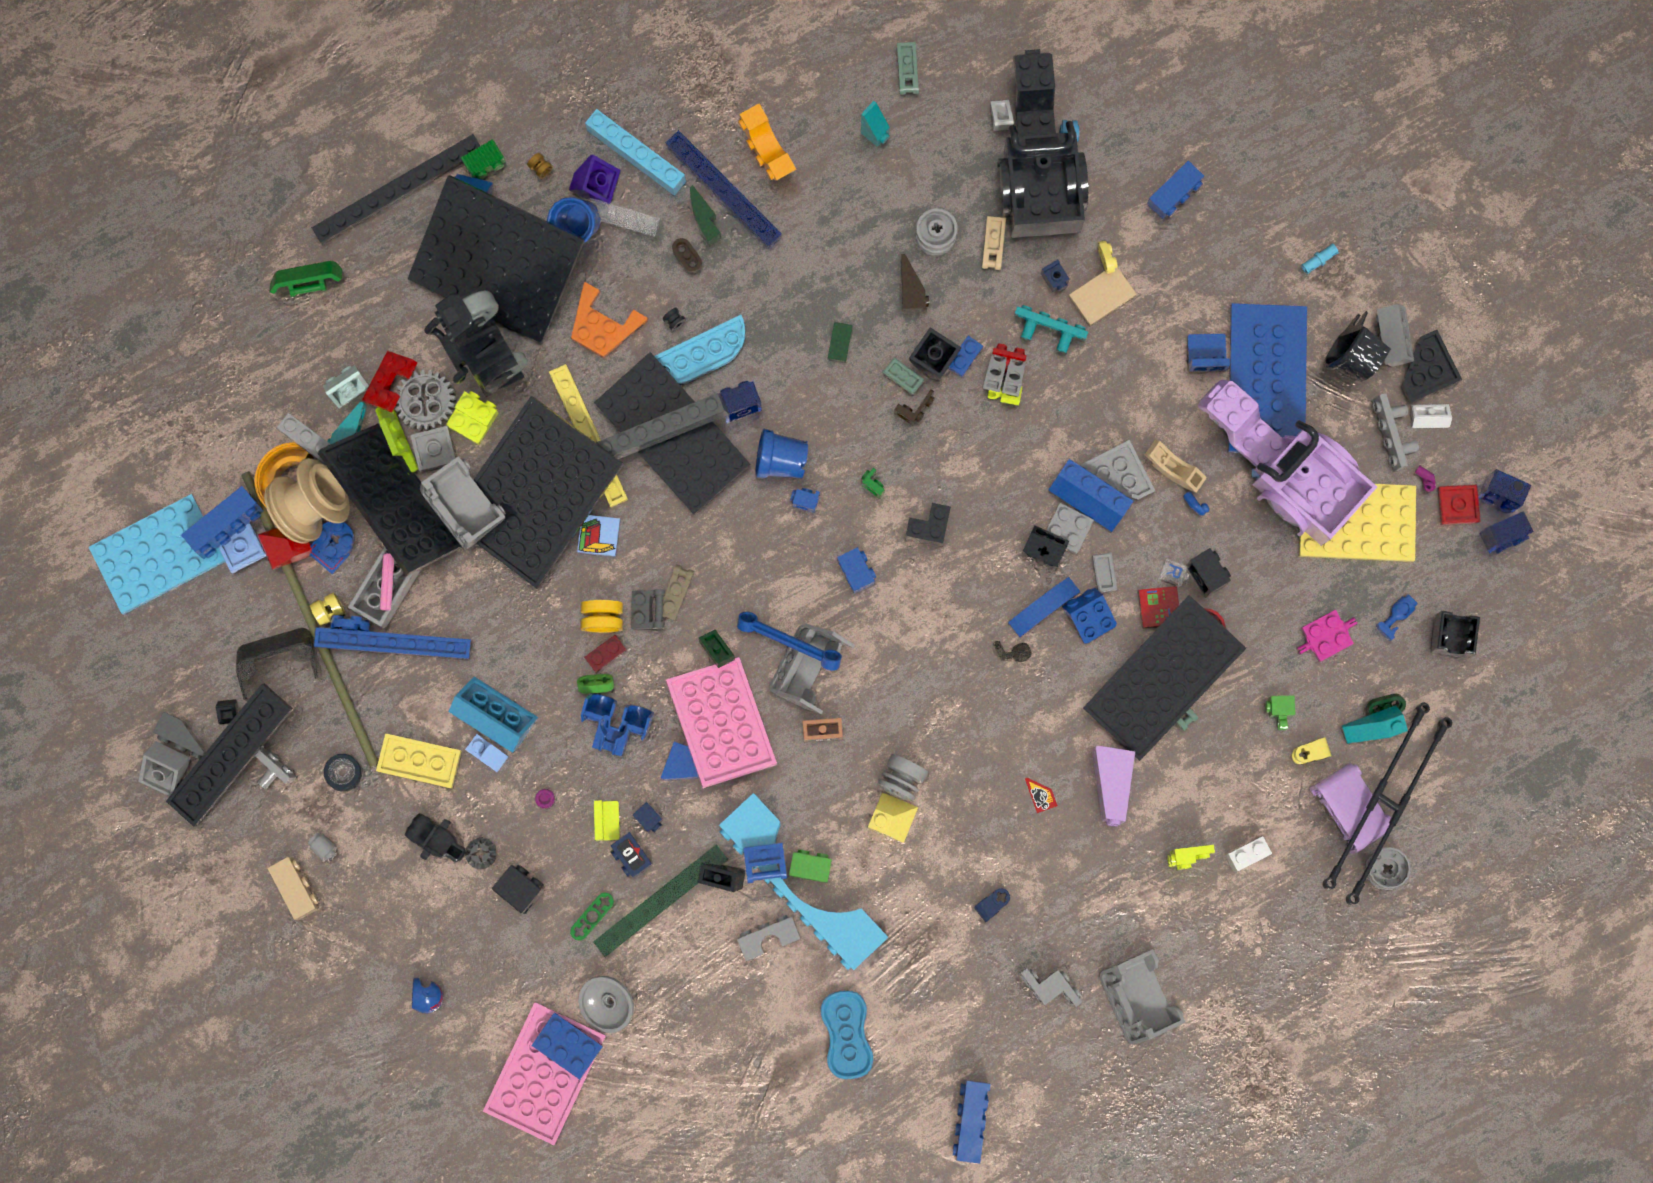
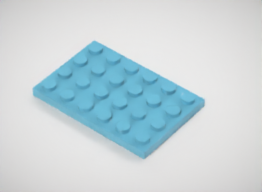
(152, 556)

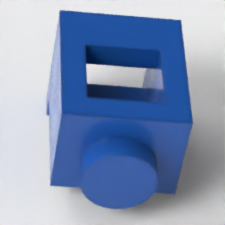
(805, 499)

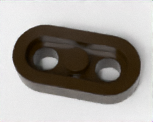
(687, 256)

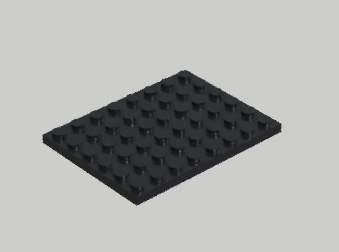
(499, 249)
(547, 485)

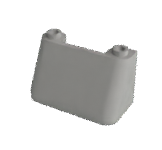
(461, 503)
(1139, 998)

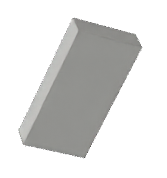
(1104, 572)

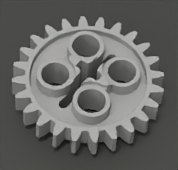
(408, 402)

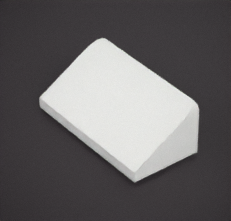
(1431, 416)

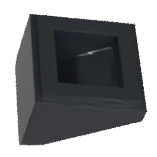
(226, 710)

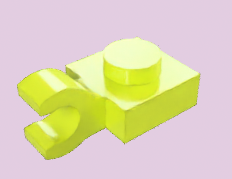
(1006, 398)

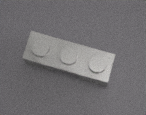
(752, 942)

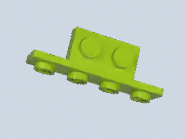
(395, 437)

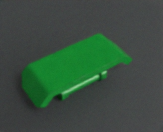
(304, 274)

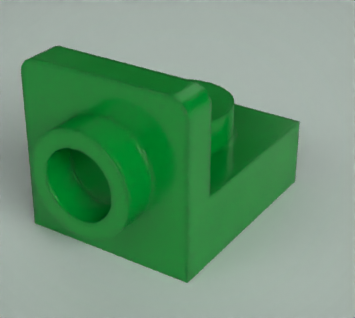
(874, 487)

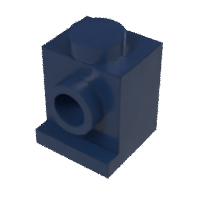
(1055, 283)

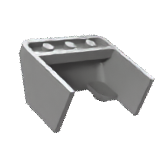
(799, 670)

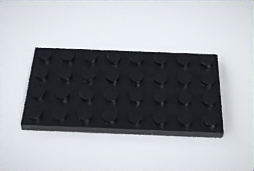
(692, 463)
(389, 499)
(1164, 677)

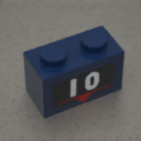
(631, 855)

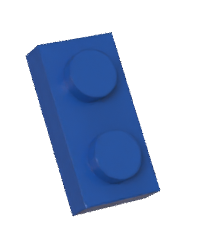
(966, 356)

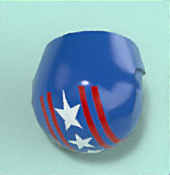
(426, 999)

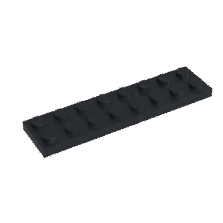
(229, 755)

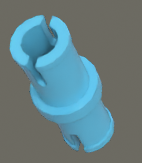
(1319, 258)

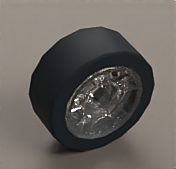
(350, 779)

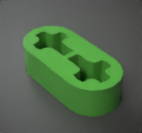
(595, 683)

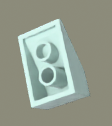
(345, 386)

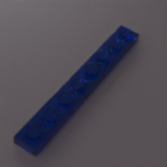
(723, 189)

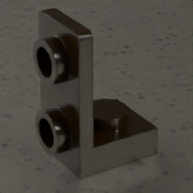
(905, 412)

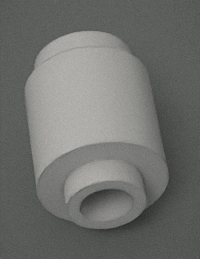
(322, 847)

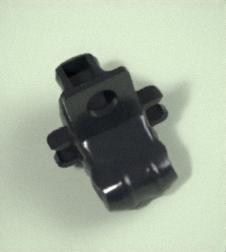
(434, 839)

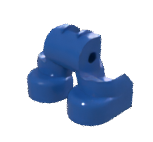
(607, 737)

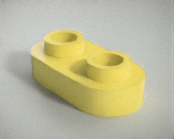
(1105, 251)

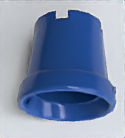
(575, 216)
(780, 456)

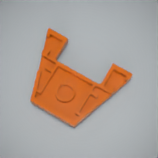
(597, 330)

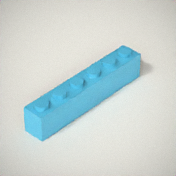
(635, 152)

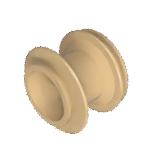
(301, 505)

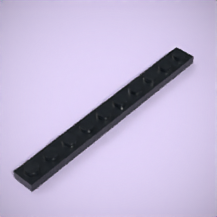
(394, 190)

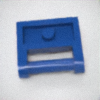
(763, 856)

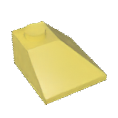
(892, 817)

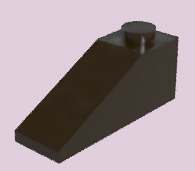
(912, 289)

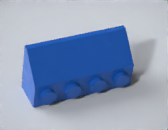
(1090, 495)

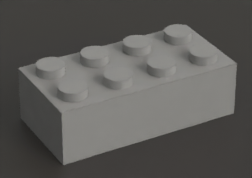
(367, 599)

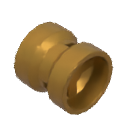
(539, 165)

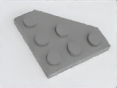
(1122, 470)

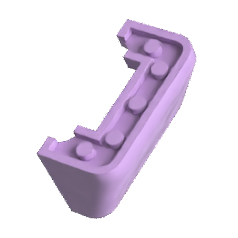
(1346, 801)

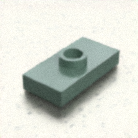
(903, 376)

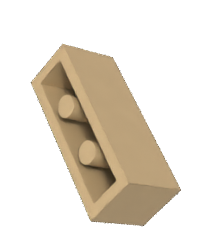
(294, 888)

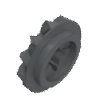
(488, 858)

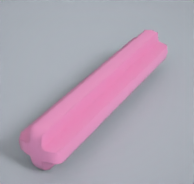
(387, 582)

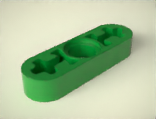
(598, 902)

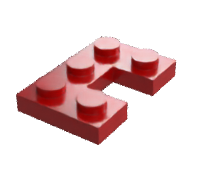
(378, 390)

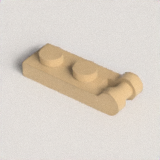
(994, 242)

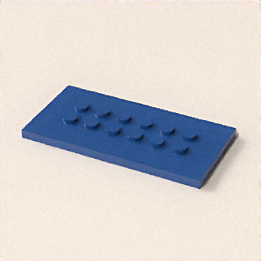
(1270, 361)

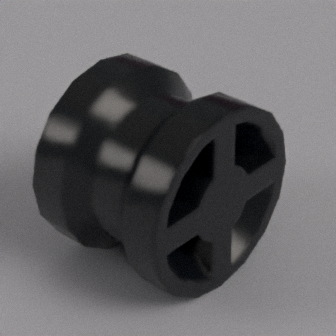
(674, 319)

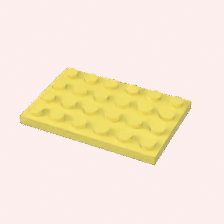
(1377, 531)

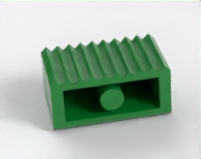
(483, 160)

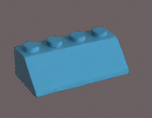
(492, 714)

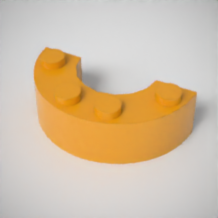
(764, 143)
(275, 463)

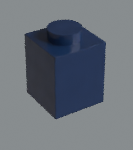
(648, 818)

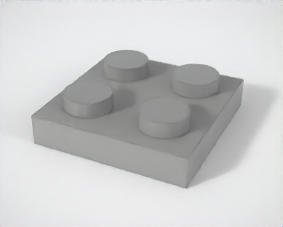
(433, 448)
(1070, 526)

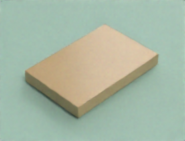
(1102, 296)

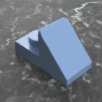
(486, 753)

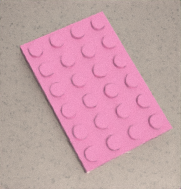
(721, 723)
(532, 1088)

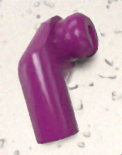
(1428, 478)

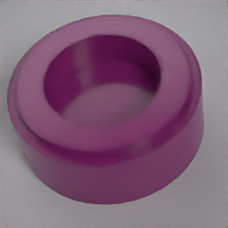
(545, 798)

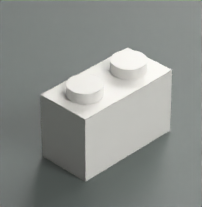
(1248, 854)

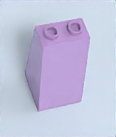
(1113, 780)

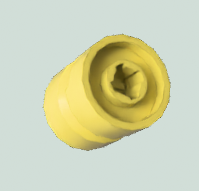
(321, 612)

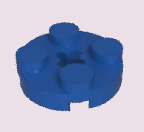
(345, 541)
(354, 623)

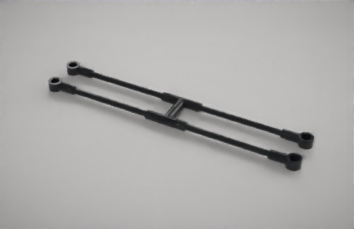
(1397, 808)

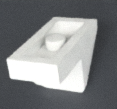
(1001, 115)

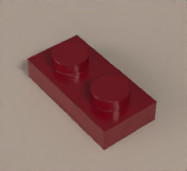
(605, 653)

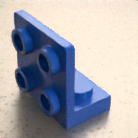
(1207, 353)

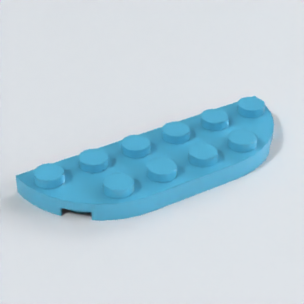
(705, 351)

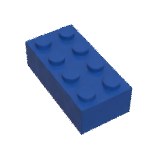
(222, 523)

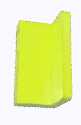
(606, 820)

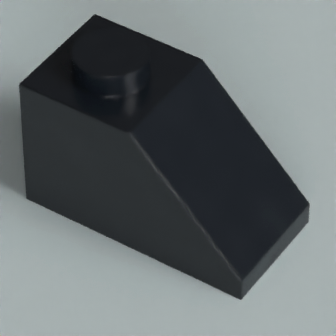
(722, 877)

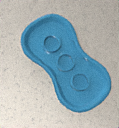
(845, 1019)

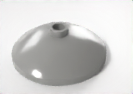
(600, 1010)

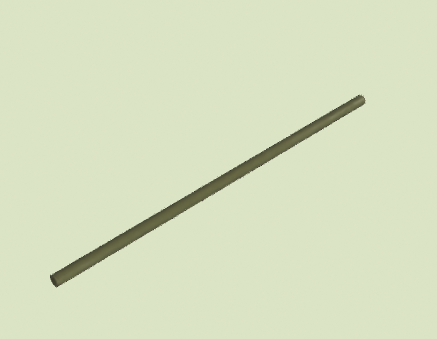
(312, 624)

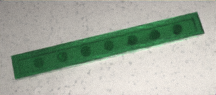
(657, 903)

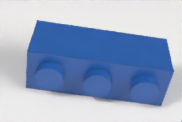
(1176, 190)

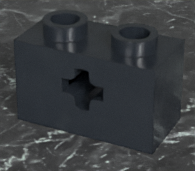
(1055, 546)

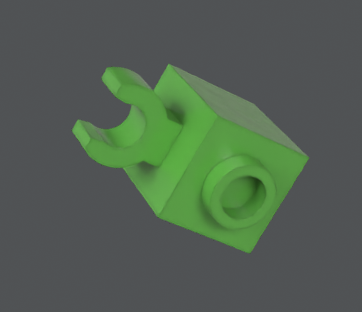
(1282, 708)

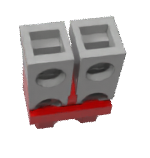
(1006, 363)

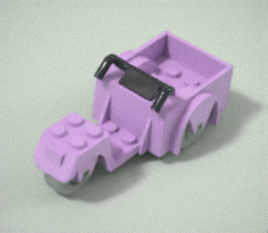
(1301, 476)

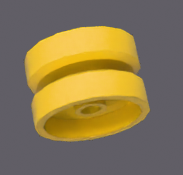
(601, 616)

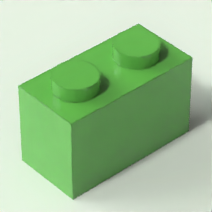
(810, 867)

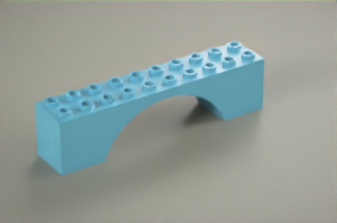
(847, 933)

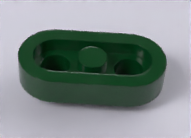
(1386, 702)

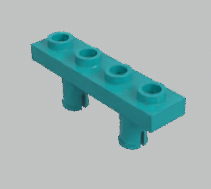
(1067, 331)

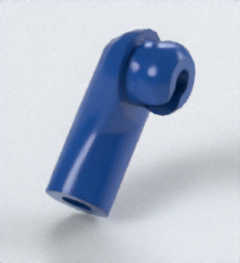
(1194, 504)

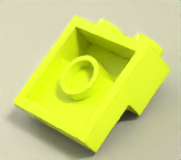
(472, 417)
(1185, 857)

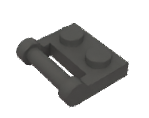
(642, 609)

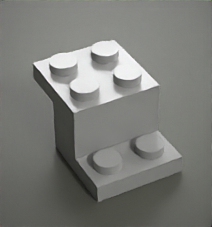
(1051, 987)

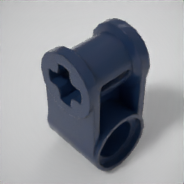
(990, 906)

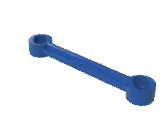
(829, 658)

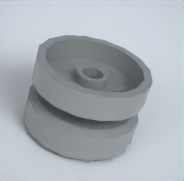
(926, 235)

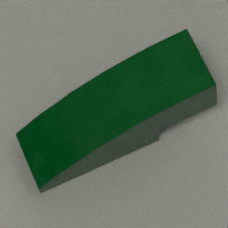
(704, 217)

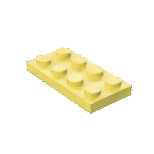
(418, 761)

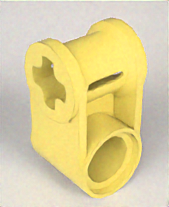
(1313, 750)

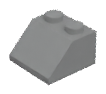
(163, 768)

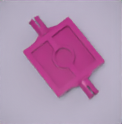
(1327, 635)

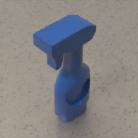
(1400, 610)

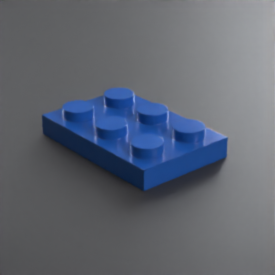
(567, 1046)

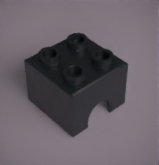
(1455, 634)
(519, 889)

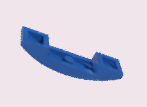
(1043, 607)

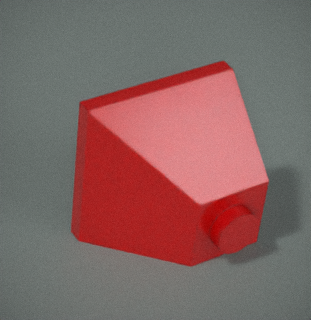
(281, 549)

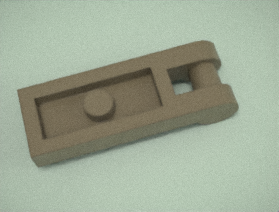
(676, 592)

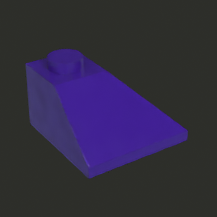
(595, 179)

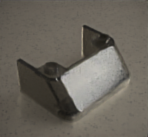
(296, 641)

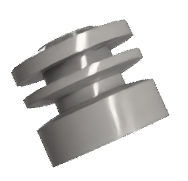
(902, 777)
(1399, 869)

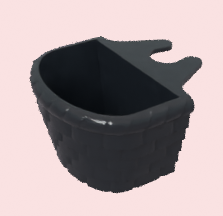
(1357, 351)

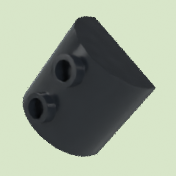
(934, 354)

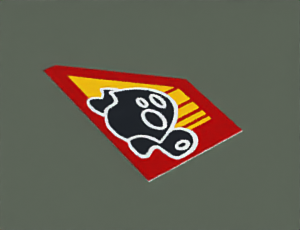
(1041, 795)

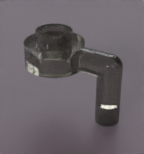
(1020, 652)

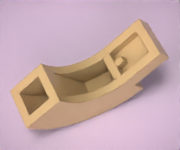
(1174, 468)

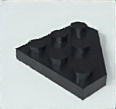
(1431, 368)

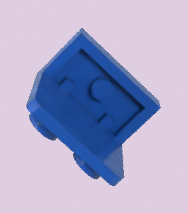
(1090, 615)

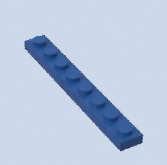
(392, 643)

